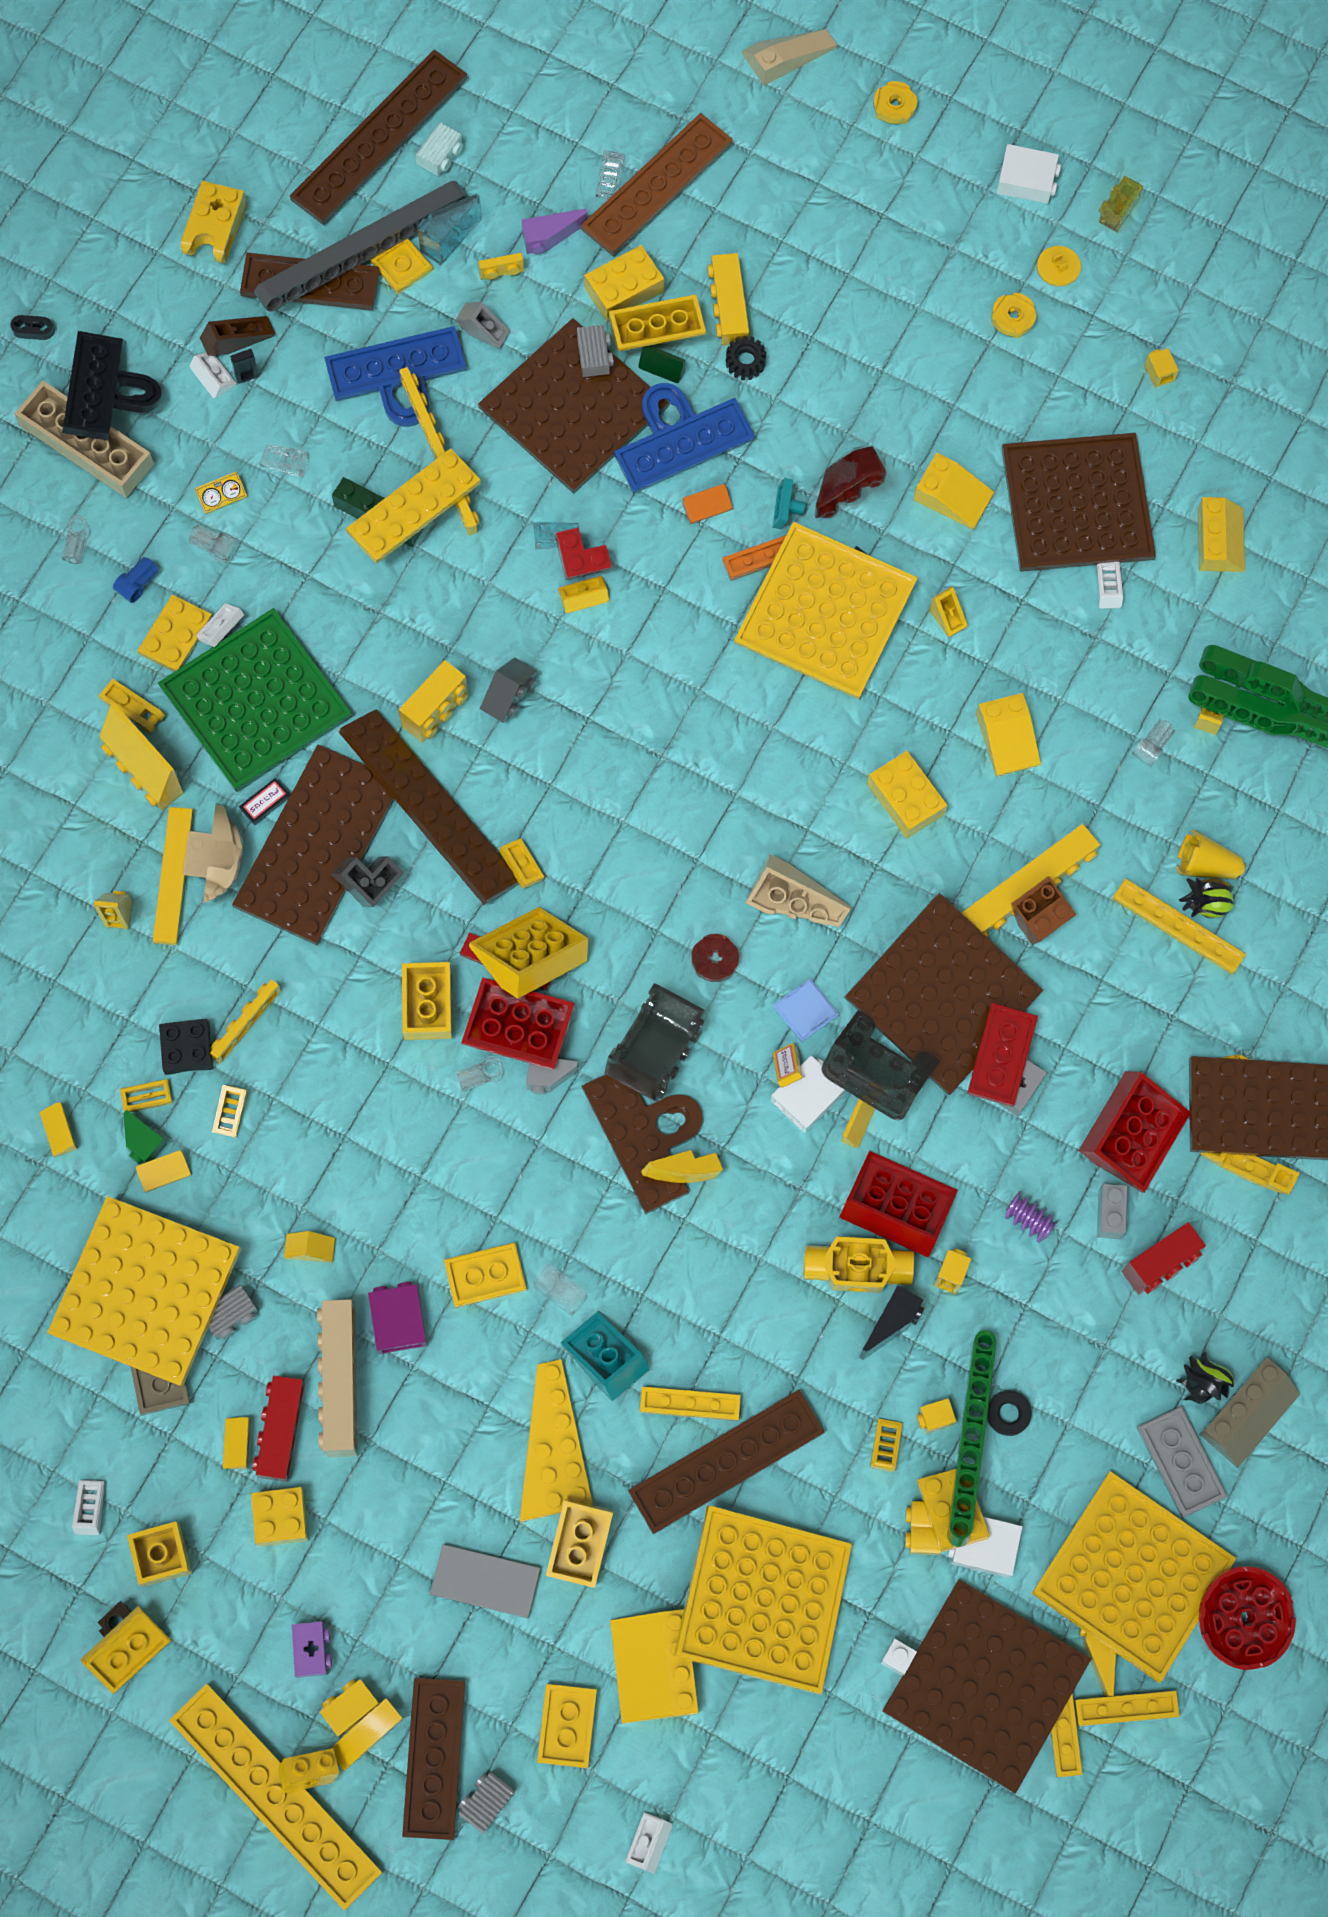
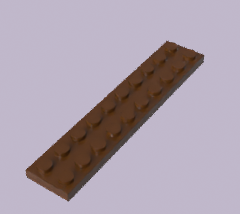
(378, 137)
(429, 806)

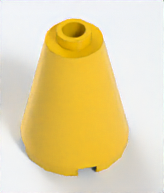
(1207, 858)

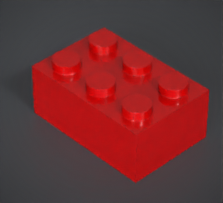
(1164, 1259)

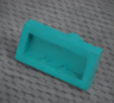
(785, 504)

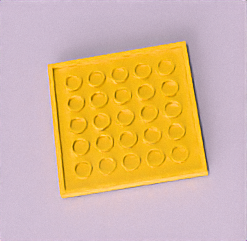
(825, 610)
(144, 1291)
(1132, 1576)
(763, 1600)

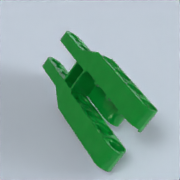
(1253, 709)

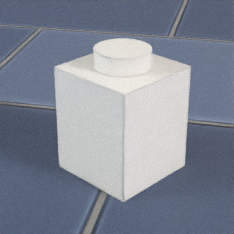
(898, 1657)

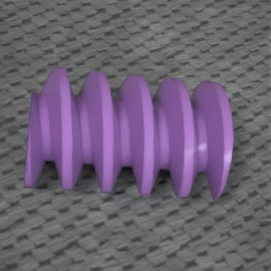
(1029, 1217)

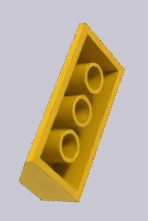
(656, 323)

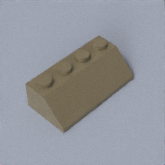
(1251, 1412)

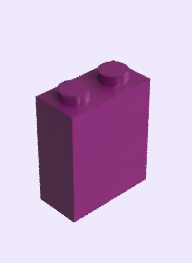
(397, 1318)

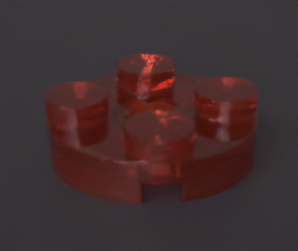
(715, 971)

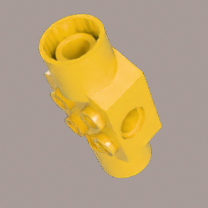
(858, 1265)

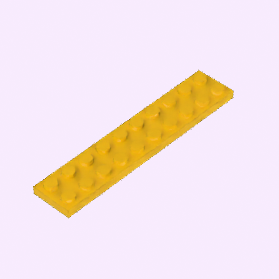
(292, 1816)

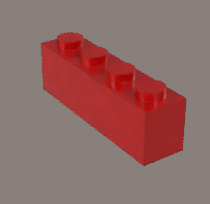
(279, 1429)

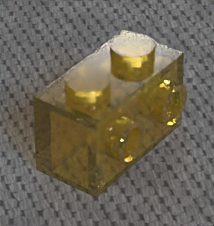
(1120, 204)

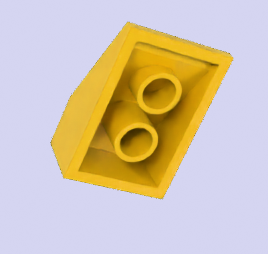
(953, 491)
(1008, 734)

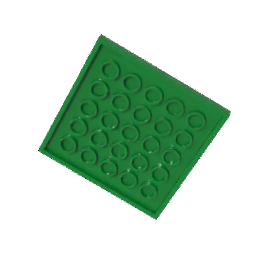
(254, 699)

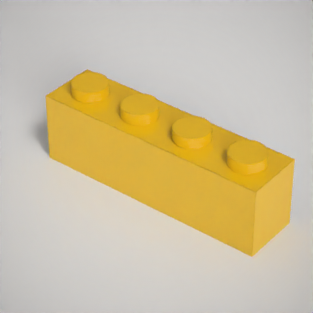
(729, 297)

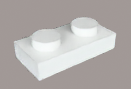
(220, 625)

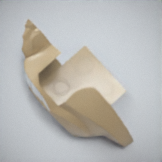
(215, 855)

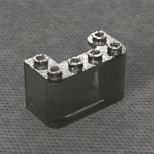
(656, 1043)
(875, 1071)

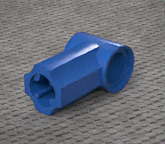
(132, 584)

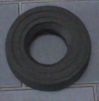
(1019, 1402)

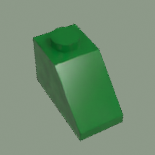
(141, 1140)

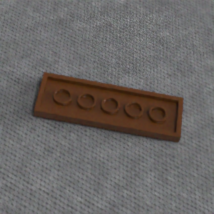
(350, 290)
(433, 1759)

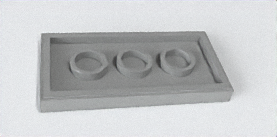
(1181, 1462)
(485, 1581)

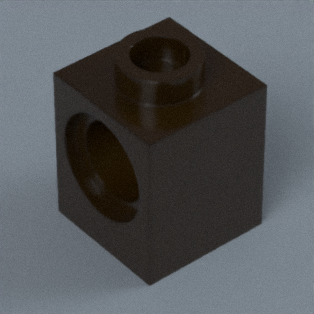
(118, 1610)

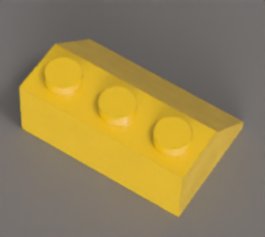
(1220, 535)

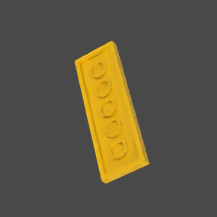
(413, 506)

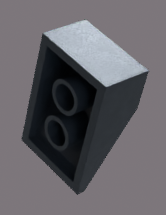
(896, 1318)

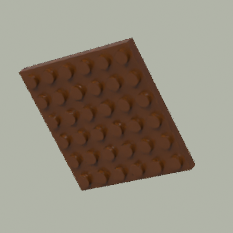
(568, 418)
(1078, 501)
(938, 988)
(986, 1686)

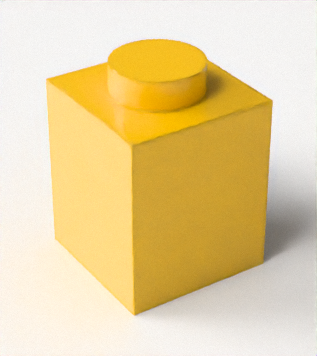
(1161, 367)
(936, 1416)

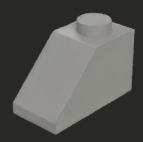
(482, 324)
(546, 1080)

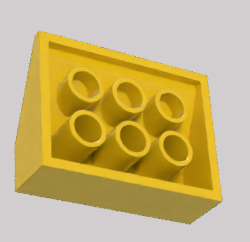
(139, 759)
(530, 951)
(647, 1673)

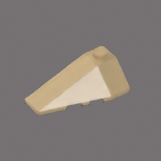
(782, 55)
(790, 892)

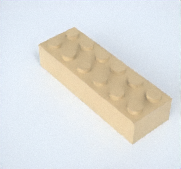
(114, 462)
(339, 1378)

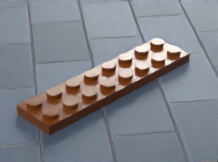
(656, 184)

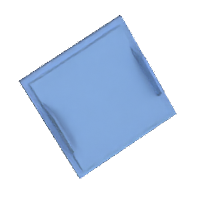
(805, 1010)

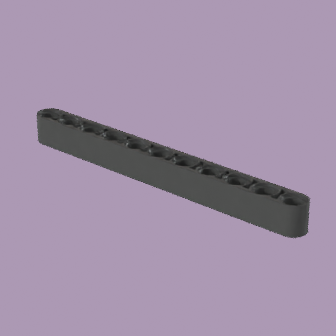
(354, 248)

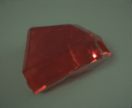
(847, 477)

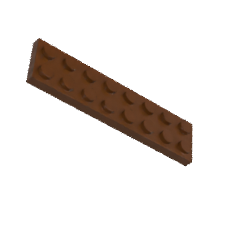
(726, 1462)

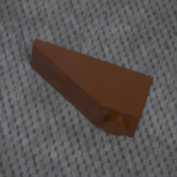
(234, 334)

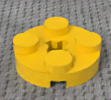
(895, 114)
(1013, 326)

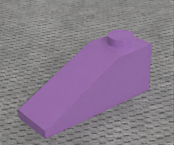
(549, 230)

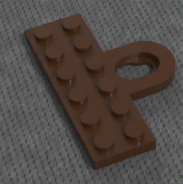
(634, 1135)

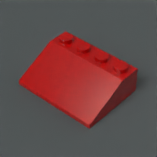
(519, 1028)
(1135, 1130)
(898, 1204)

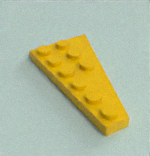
(554, 1452)

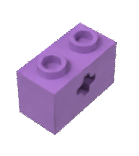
(304, 1663)

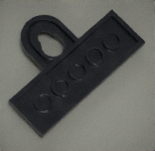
(95, 386)

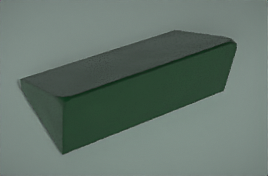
(662, 364)

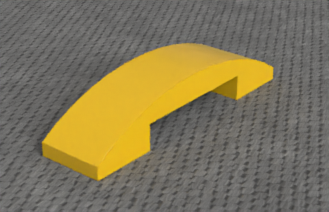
(1256, 1170)

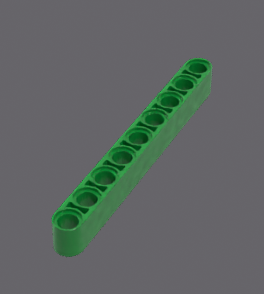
(971, 1448)

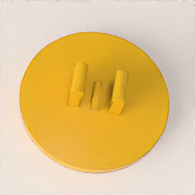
(1058, 266)

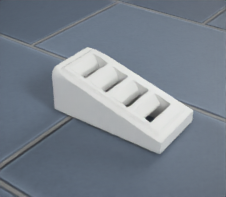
(1109, 598)
(94, 1527)

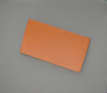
(707, 503)

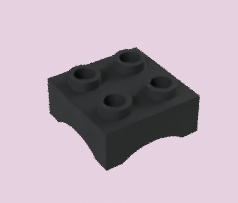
(185, 1046)

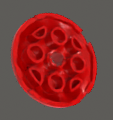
(1269, 1620)

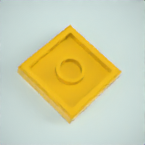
(402, 265)

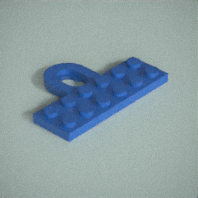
(378, 368)
(683, 444)

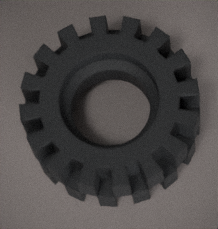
(748, 346)

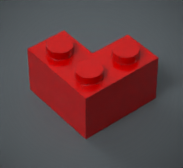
(576, 560)

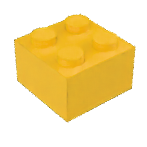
(279, 1516)
(159, 1554)

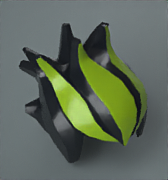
(1209, 898)
(1206, 1380)

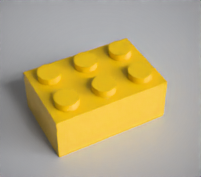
(624, 282)
(434, 701)
(906, 794)
(426, 1001)
(579, 1542)

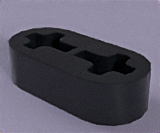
(32, 327)

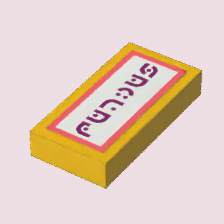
(787, 1065)

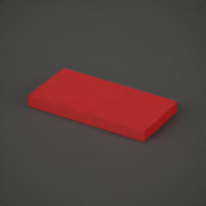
(1002, 1054)

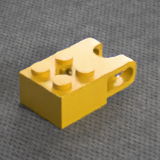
(214, 220)

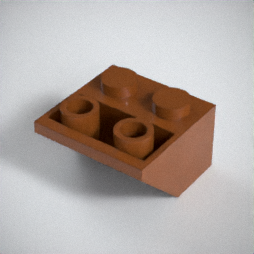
(1041, 911)

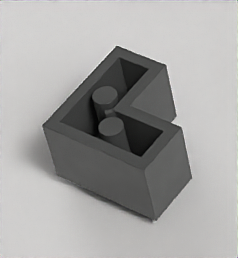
(506, 689)
(369, 883)

